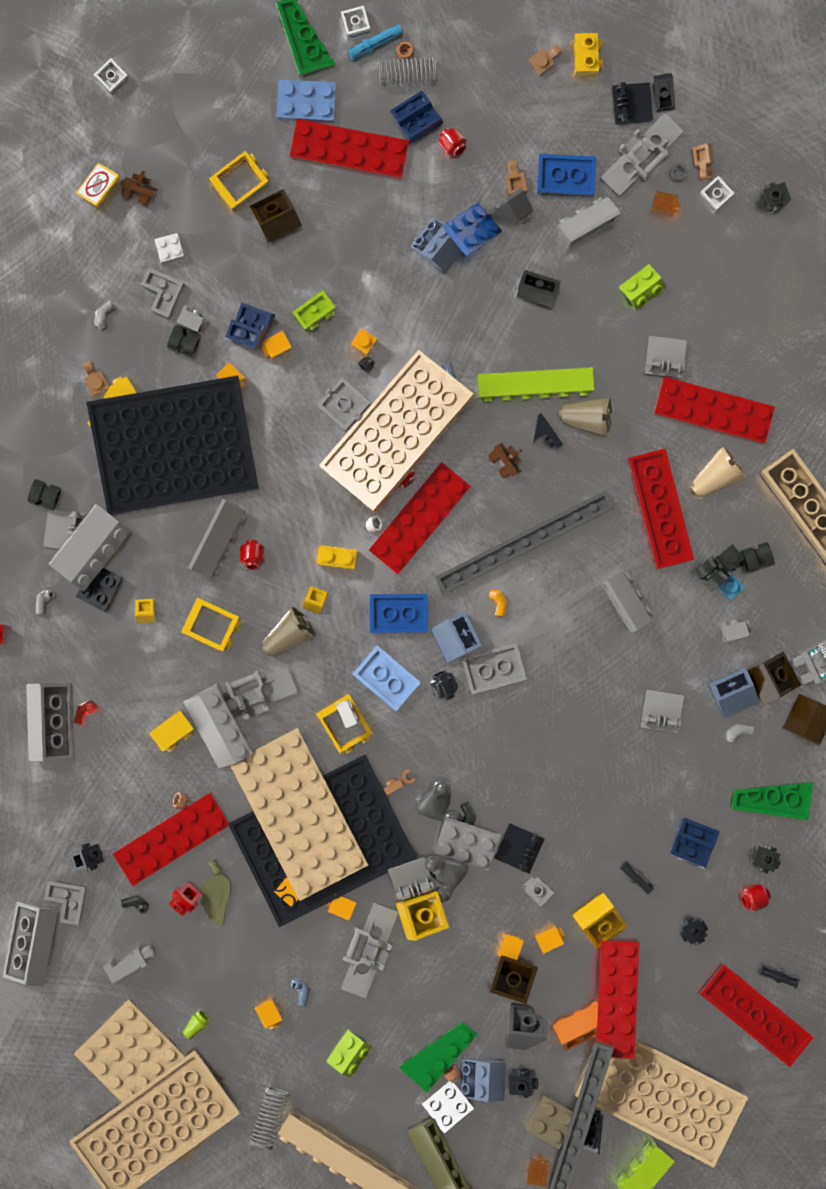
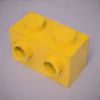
(586, 53)

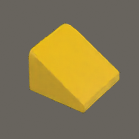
(315, 600)
(145, 610)

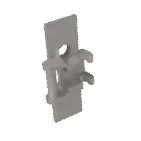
(638, 150)
(255, 701)
(374, 952)

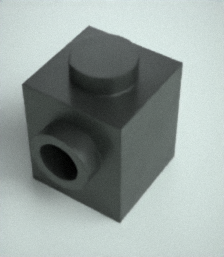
(730, 558)

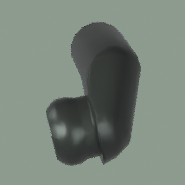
(470, 816)
(137, 902)

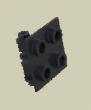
(632, 102)
(101, 589)
(519, 848)
(593, 1138)

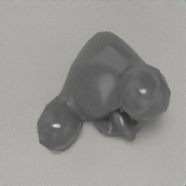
(436, 802)
(447, 873)

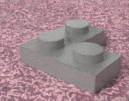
(167, 289)
(71, 897)

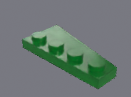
(305, 46)
(778, 800)
(433, 1061)

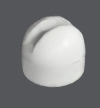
(374, 524)

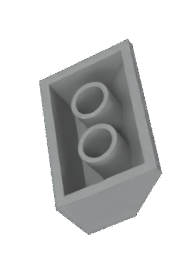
(588, 221)
(627, 601)

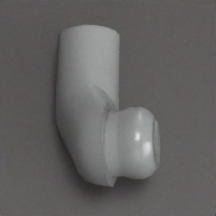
(100, 315)
(42, 599)
(737, 730)

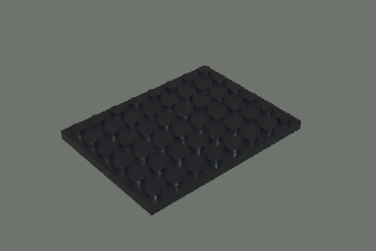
(172, 444)
(370, 822)

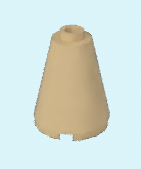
(718, 474)

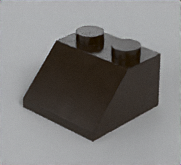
(275, 215)
(774, 678)
(807, 719)
(513, 979)

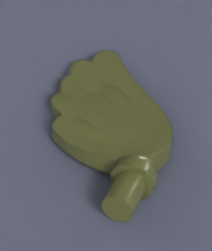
(216, 894)

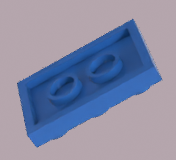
(566, 174)
(472, 229)
(398, 613)

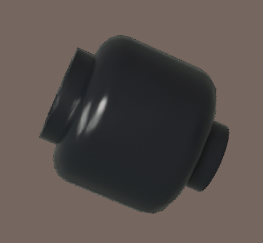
(444, 685)

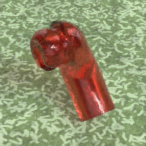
(84, 709)

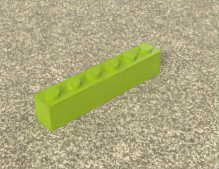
(535, 383)

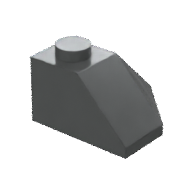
(513, 208)
(525, 1027)

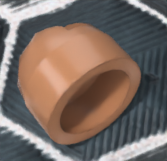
(180, 800)
(452, 1073)

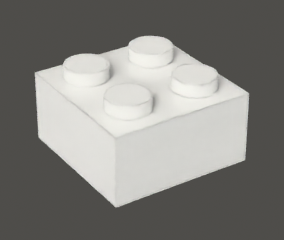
(355, 21)
(111, 75)
(716, 193)
(169, 248)
(345, 711)

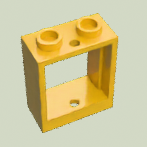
(252, 161)
(193, 616)
(348, 746)

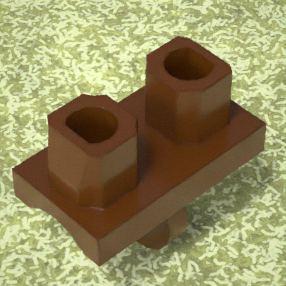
(130, 185)
(509, 457)

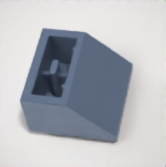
(436, 245)
(456, 636)
(734, 692)
(483, 1079)

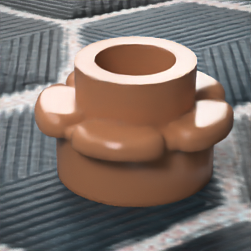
(400, 50)

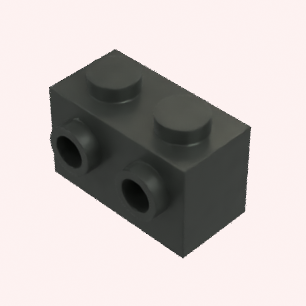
(538, 288)

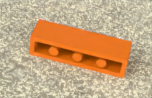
(578, 1027)

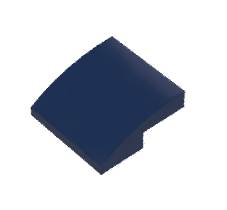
(416, 116)
(250, 326)
(694, 843)

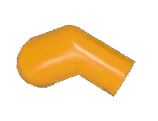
(501, 601)

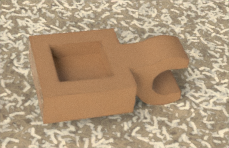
(543, 60)
(703, 158)
(515, 180)
(96, 381)
(393, 784)

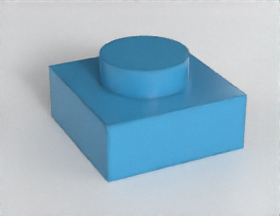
(731, 586)

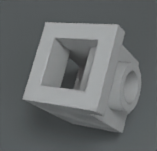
(191, 320)
(735, 629)
(545, 892)

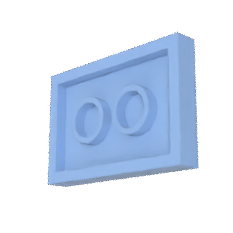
(386, 678)

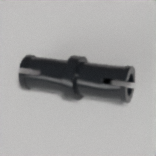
(637, 877)
(780, 975)

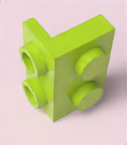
(643, 287)
(314, 311)
(349, 1054)

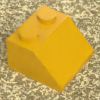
(422, 915)
(600, 920)

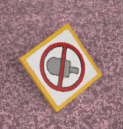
(98, 184)

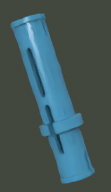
(368, 45)

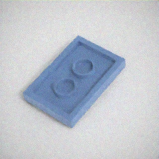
(306, 100)

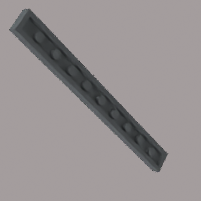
(524, 542)
(582, 1115)

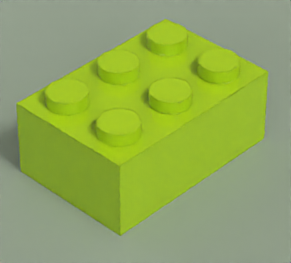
(647, 1168)

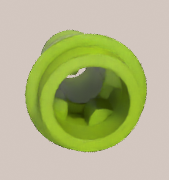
(196, 1024)

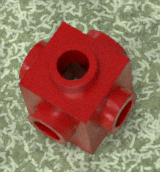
(185, 899)

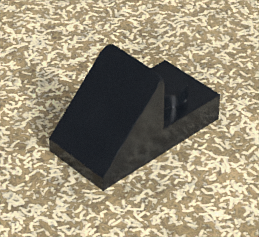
(663, 92)
(543, 428)

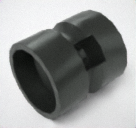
(183, 341)
(43, 494)
(758, 557)
(712, 573)

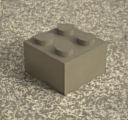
(550, 1120)

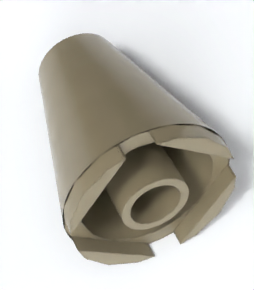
(588, 415)
(288, 633)

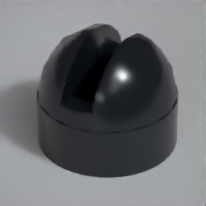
(366, 364)

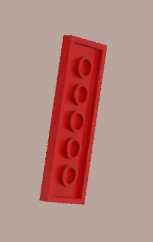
(349, 148)
(714, 410)
(661, 508)
(419, 518)
(171, 839)
(618, 997)
(756, 1015)

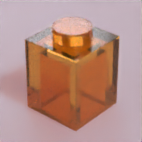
(665, 204)
(537, 1171)

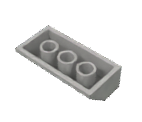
(216, 539)
(89, 547)
(49, 721)
(218, 726)
(30, 944)

